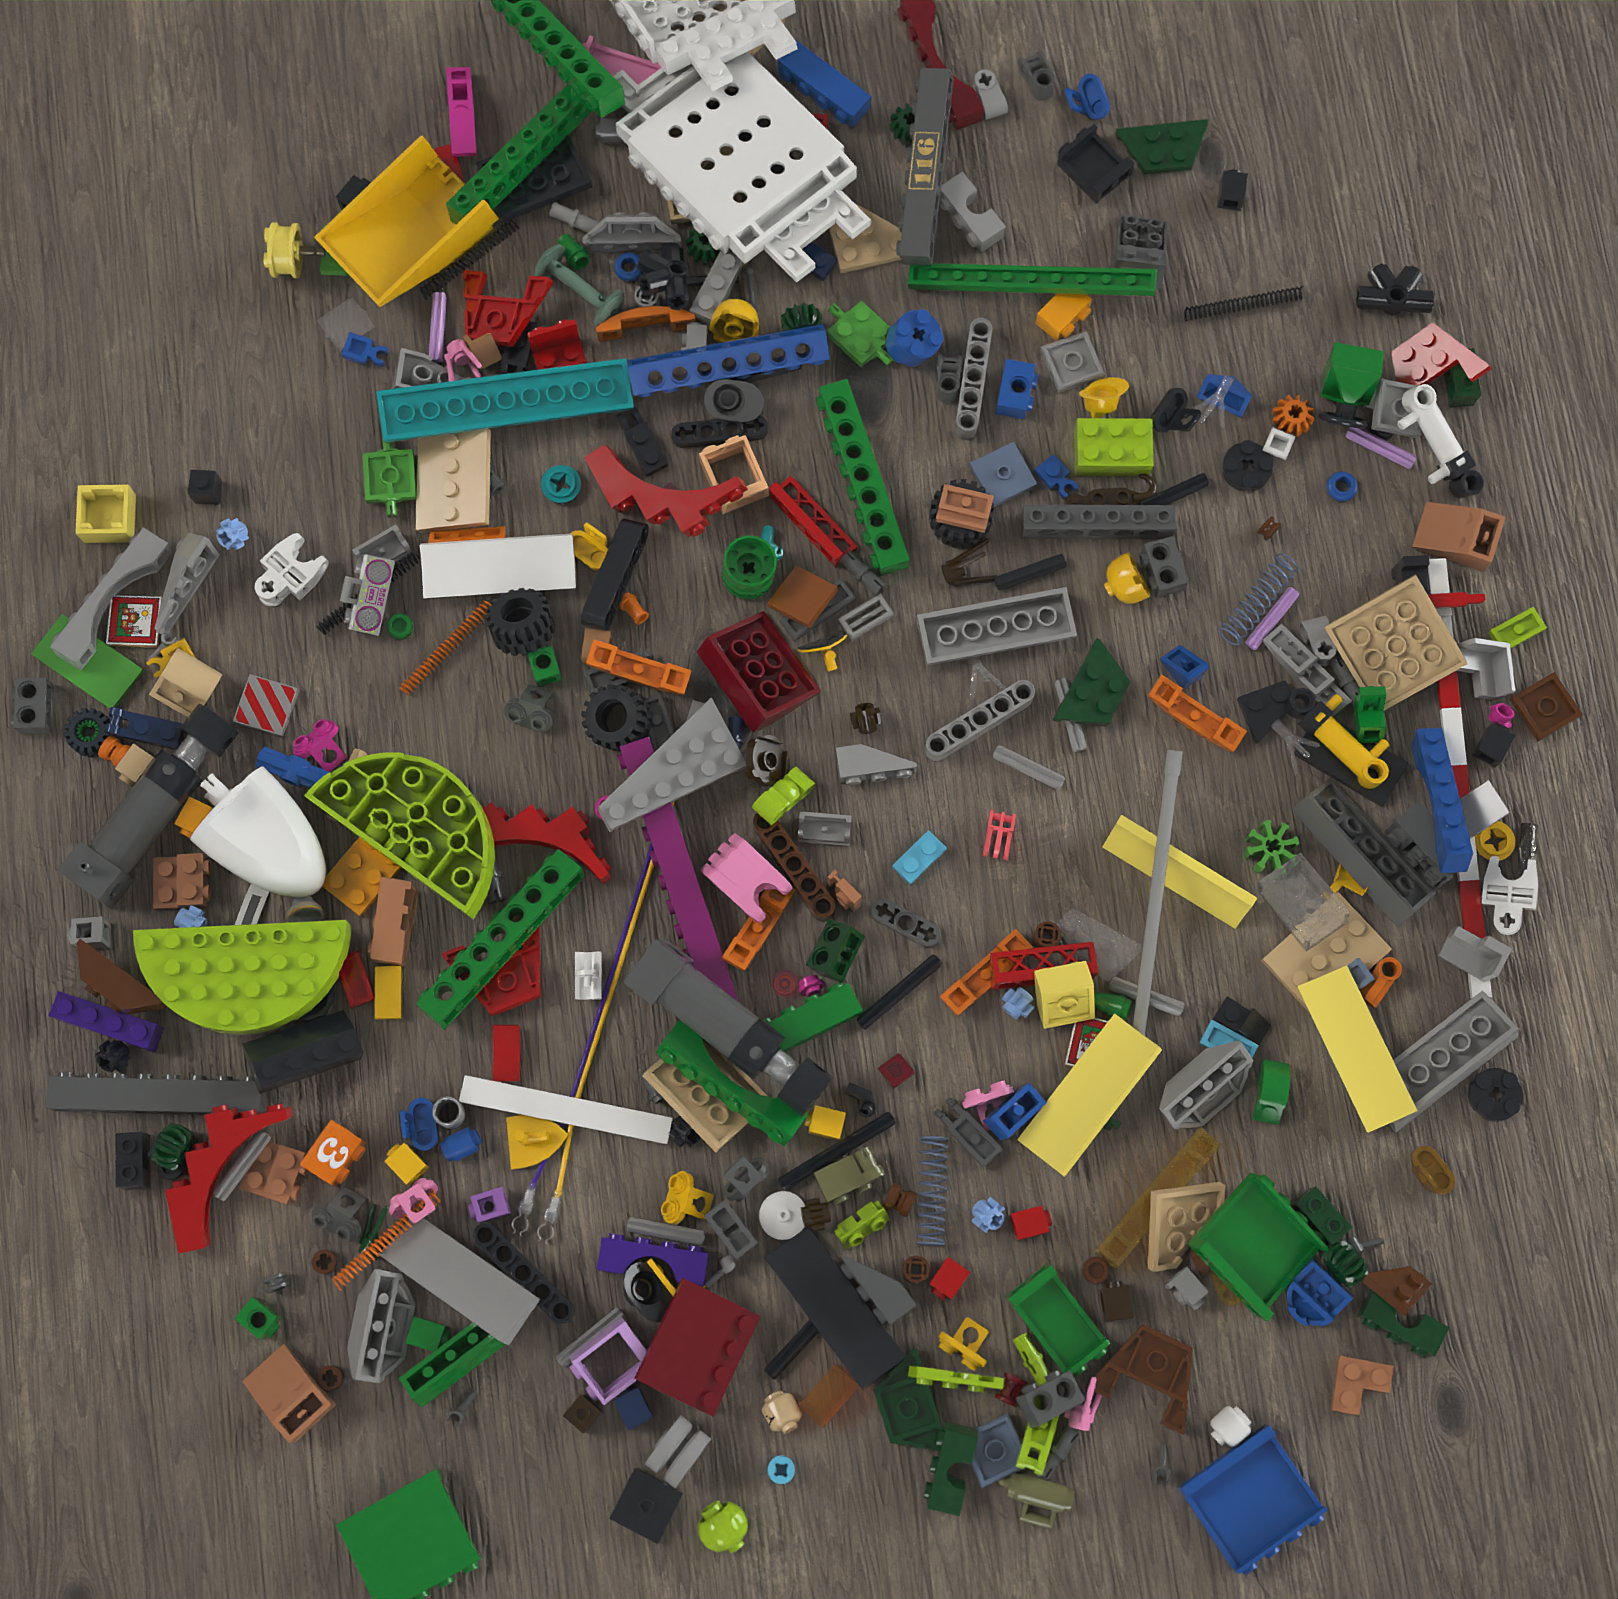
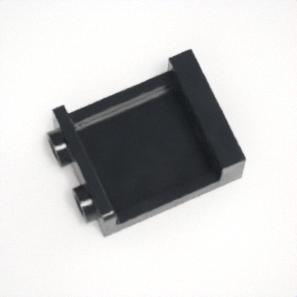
(1093, 164)

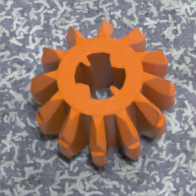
(1294, 407)

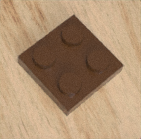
(1546, 706)

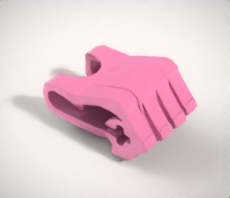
(743, 875)

